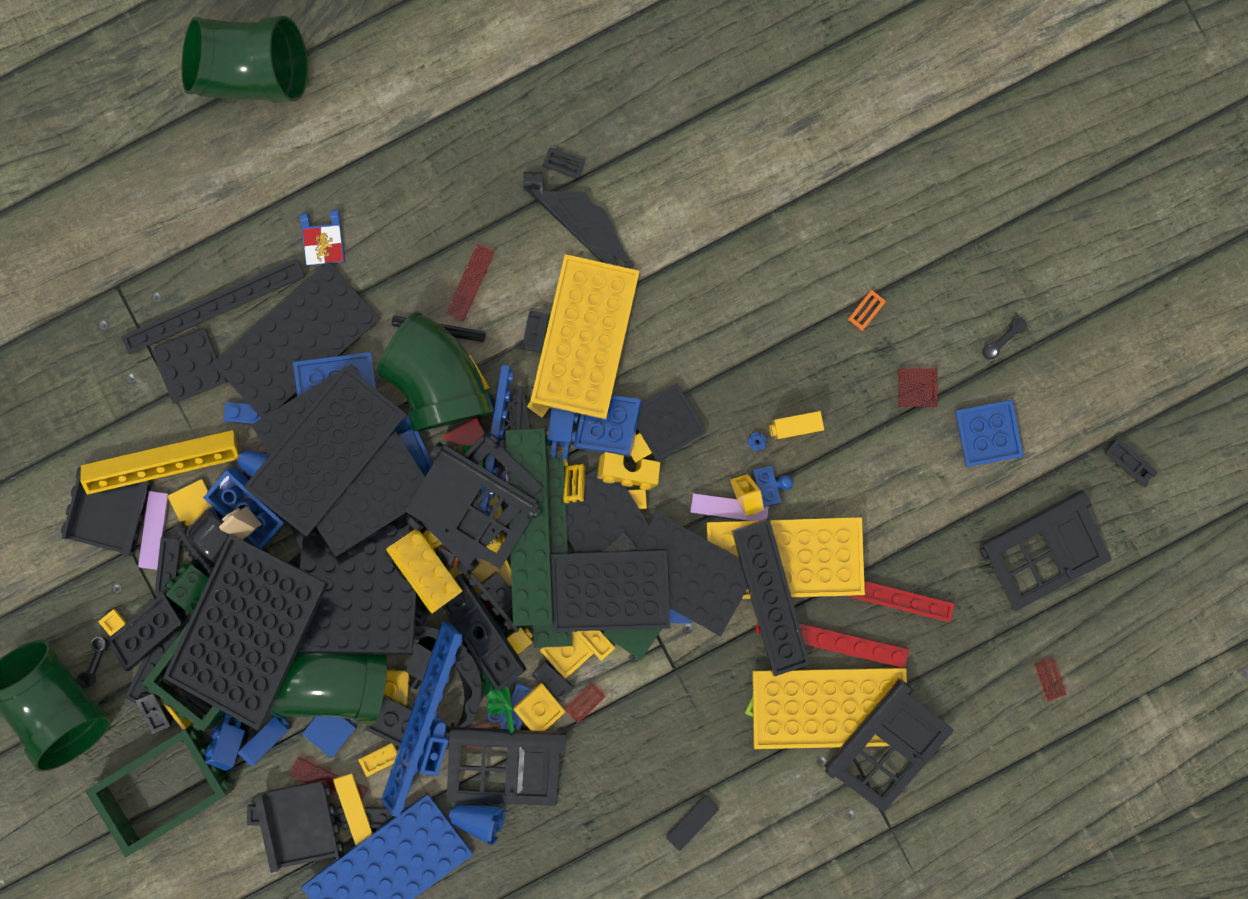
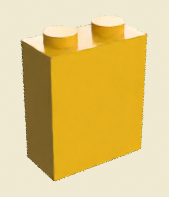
(796, 425)

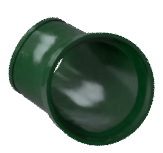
(245, 60)
(433, 375)
(333, 687)
(47, 706)

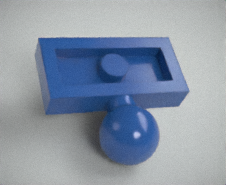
(769, 486)

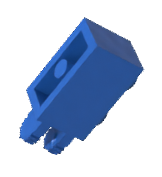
(561, 430)
(224, 744)
(433, 749)

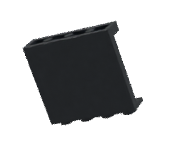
(107, 517)
(298, 824)

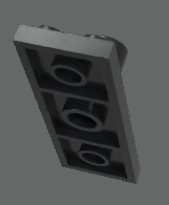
(484, 635)

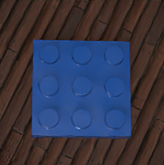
(989, 433)
(613, 434)

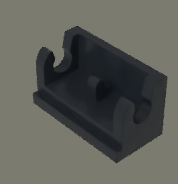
(535, 331)
(553, 681)
(154, 712)

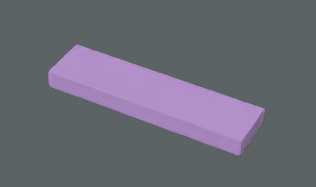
(723, 507)
(153, 529)

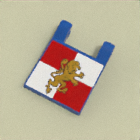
(322, 242)

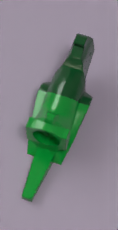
(498, 701)

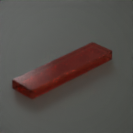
(470, 282)
(308, 772)

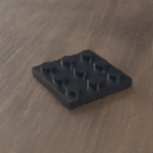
(188, 366)
(668, 422)

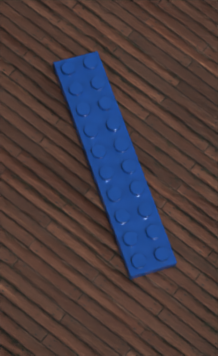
(421, 718)

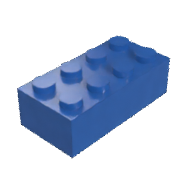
(230, 494)

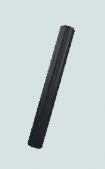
(457, 332)

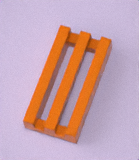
(856, 323)

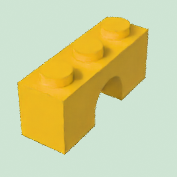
(612, 470)

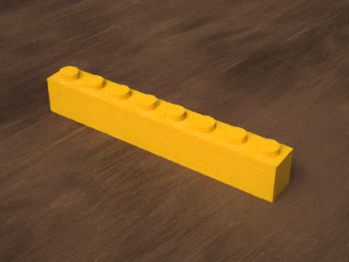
(159, 462)

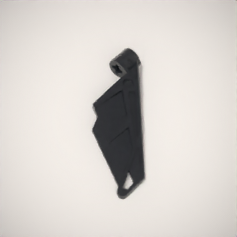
(580, 218)

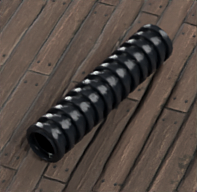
(204, 563)

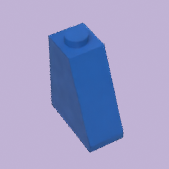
(264, 740)

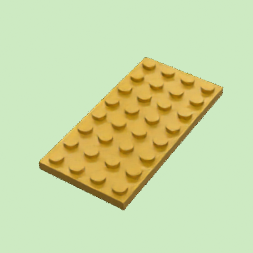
(585, 337)
(816, 554)
(816, 705)

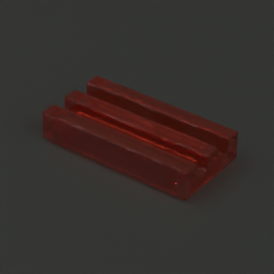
(1042, 680)
(574, 714)

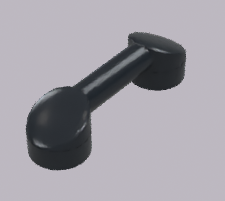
(992, 350)
(88, 678)

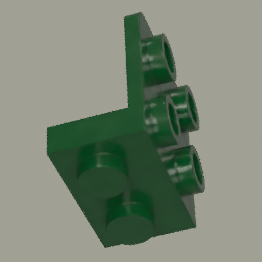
(186, 586)

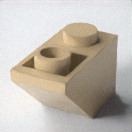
(240, 523)

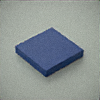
(329, 733)

